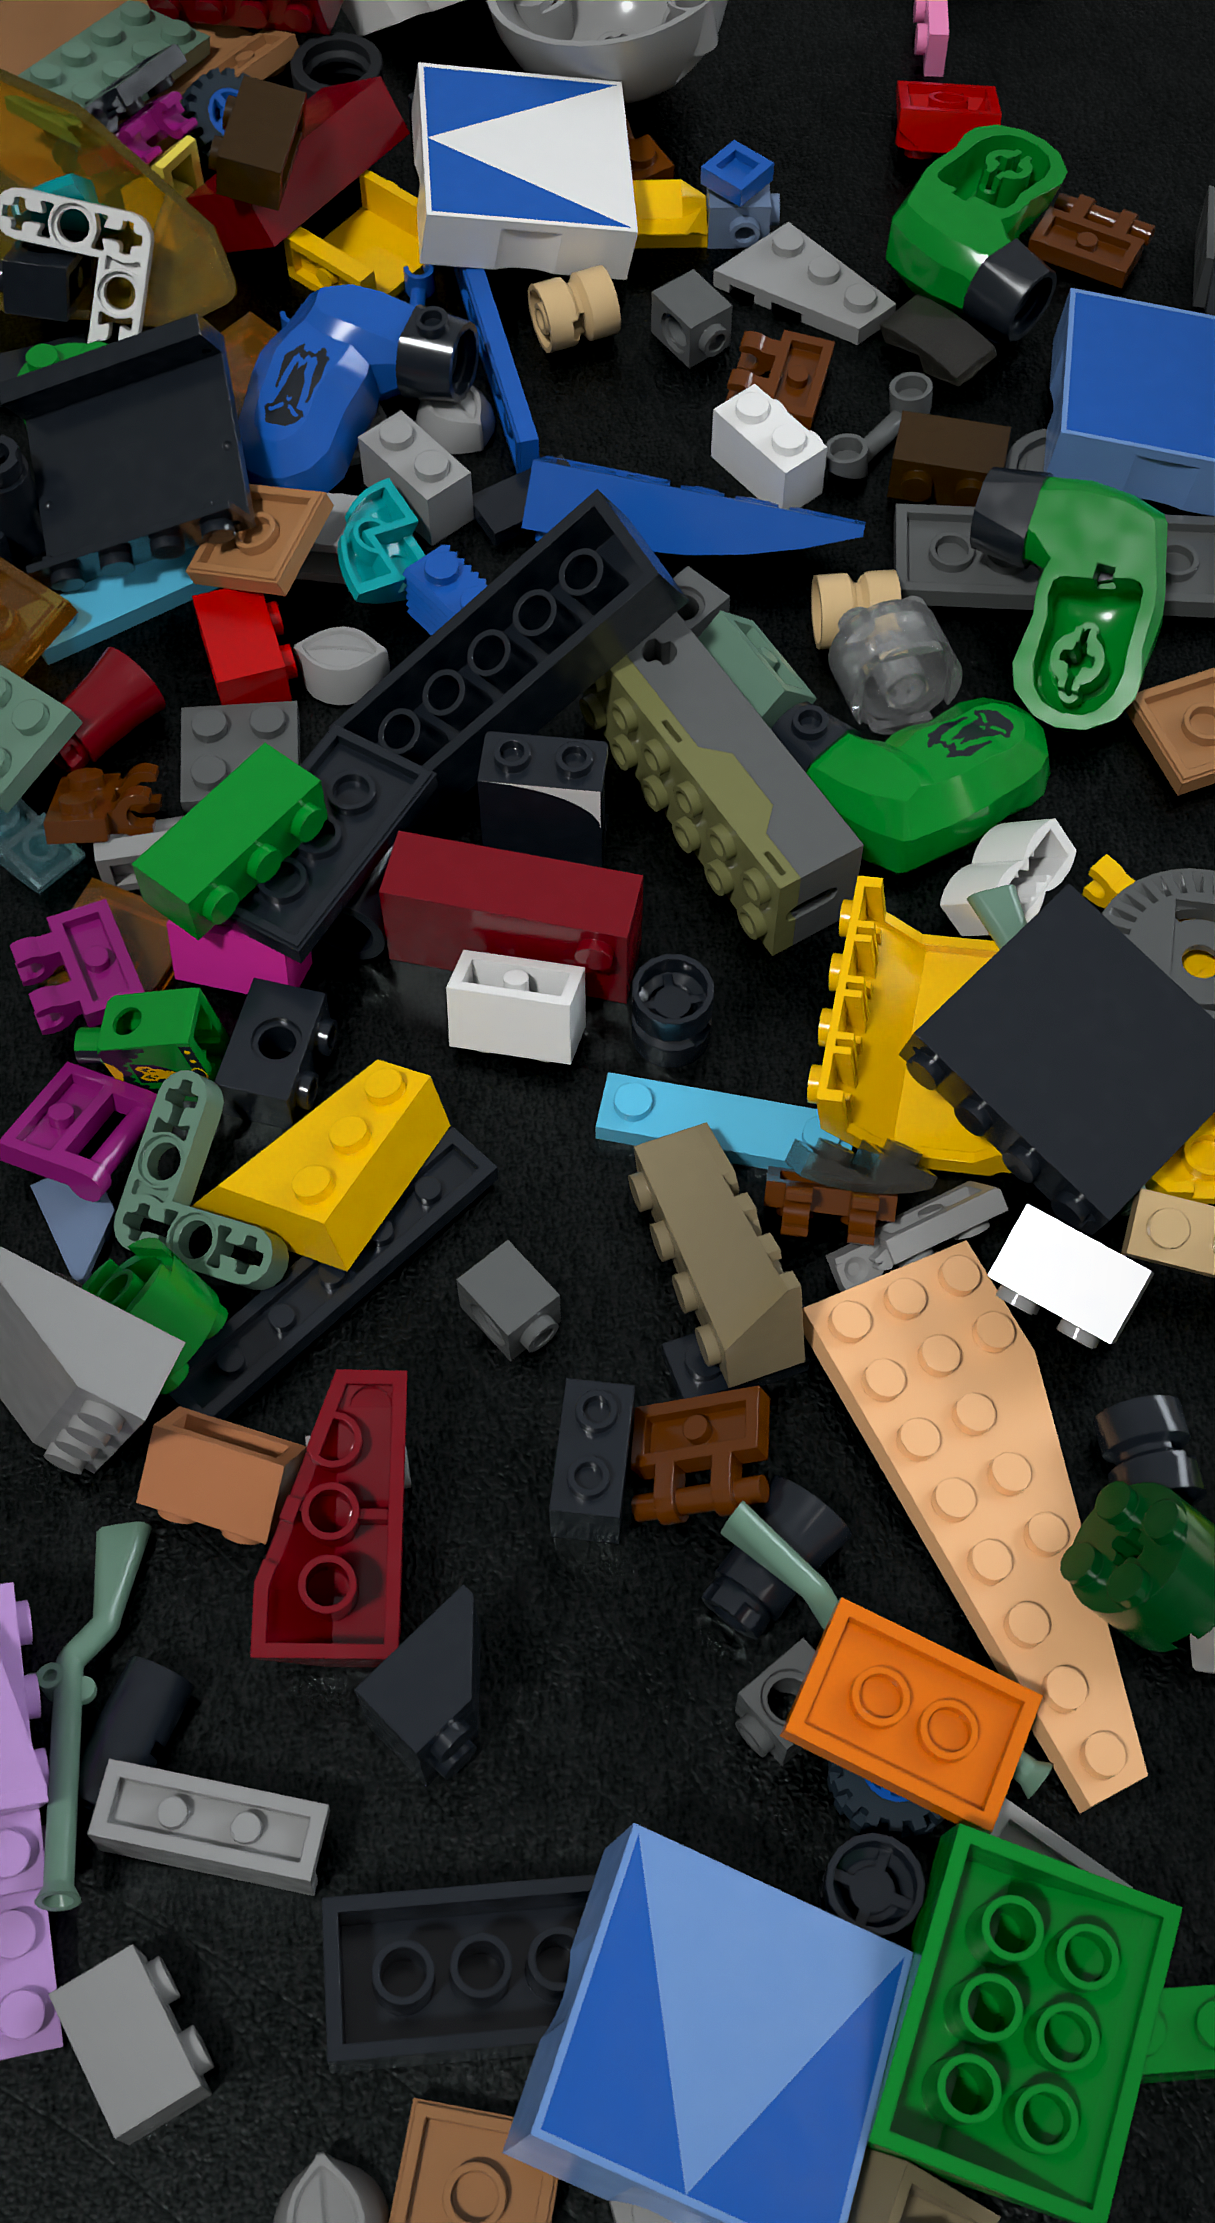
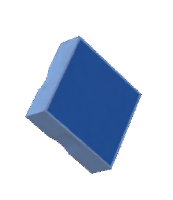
(1134, 399)

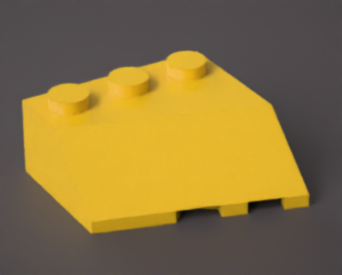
(339, 1166)

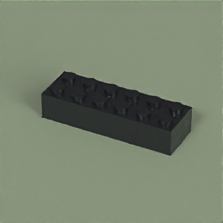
(520, 649)

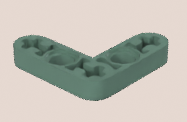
(170, 1199)

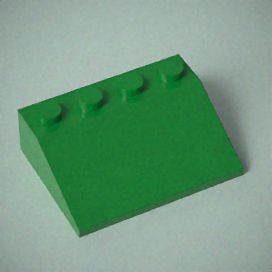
(1023, 2026)

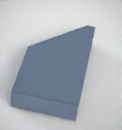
(76, 1225)

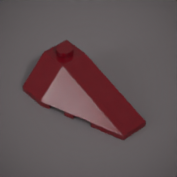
(337, 1555)

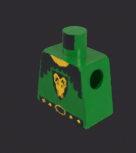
(154, 1036)

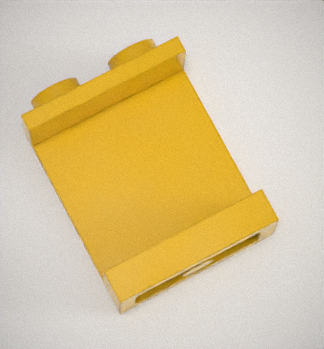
(366, 247)

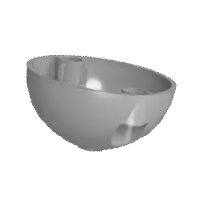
(625, 41)

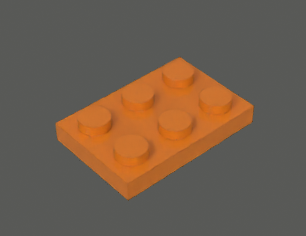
(912, 1717)

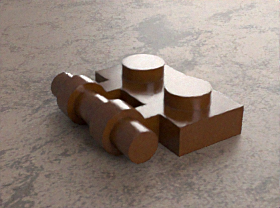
(1091, 239)
(699, 1435)

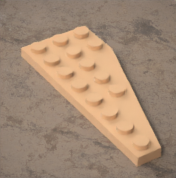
(976, 1461)

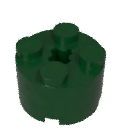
(1145, 1564)

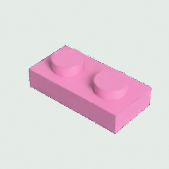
(931, 34)

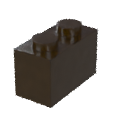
(258, 142)
(944, 458)

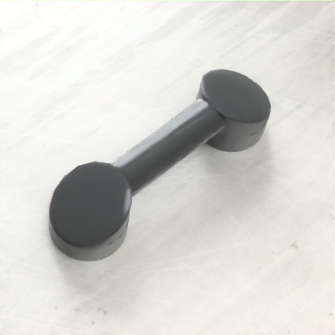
(850, 453)

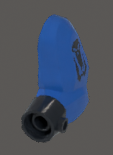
(330, 370)

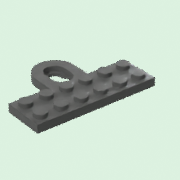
(943, 569)

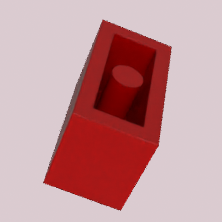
(243, 646)

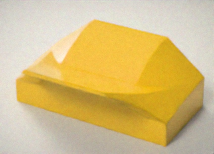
(670, 214)

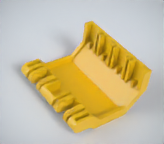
(884, 992)

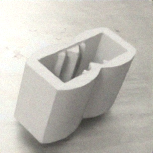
(1021, 853)

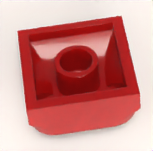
(939, 114)

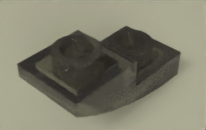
(943, 340)
(873, 1169)

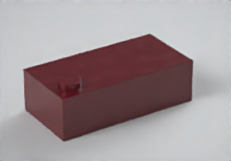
(343, 136)
(514, 904)

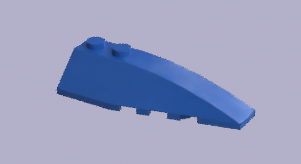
(682, 518)

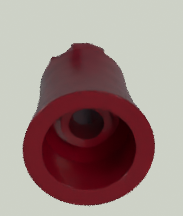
(110, 704)

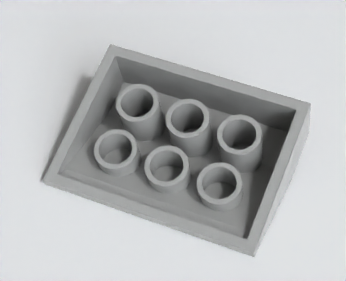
(75, 1365)

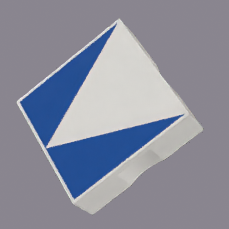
(522, 171)

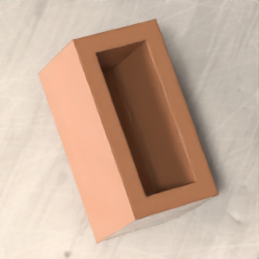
(219, 1475)

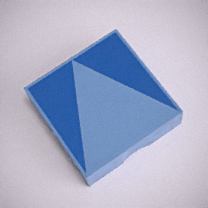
(711, 2045)

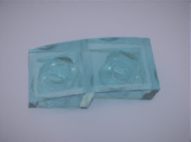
(26, 851)

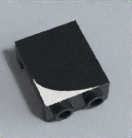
(544, 796)

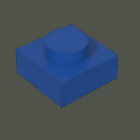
(737, 173)

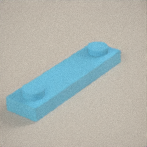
(121, 602)
(747, 1128)

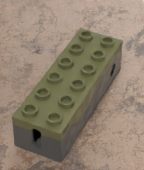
(726, 786)

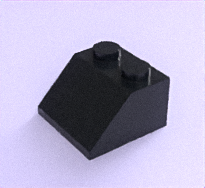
(429, 1692)

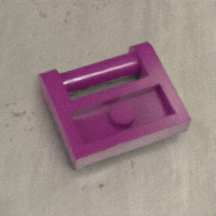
(65, 1120)

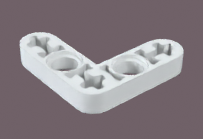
(111, 261)

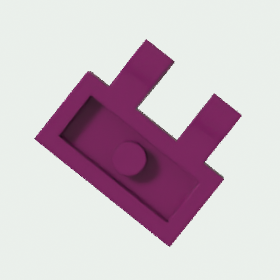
(153, 124)
(94, 960)

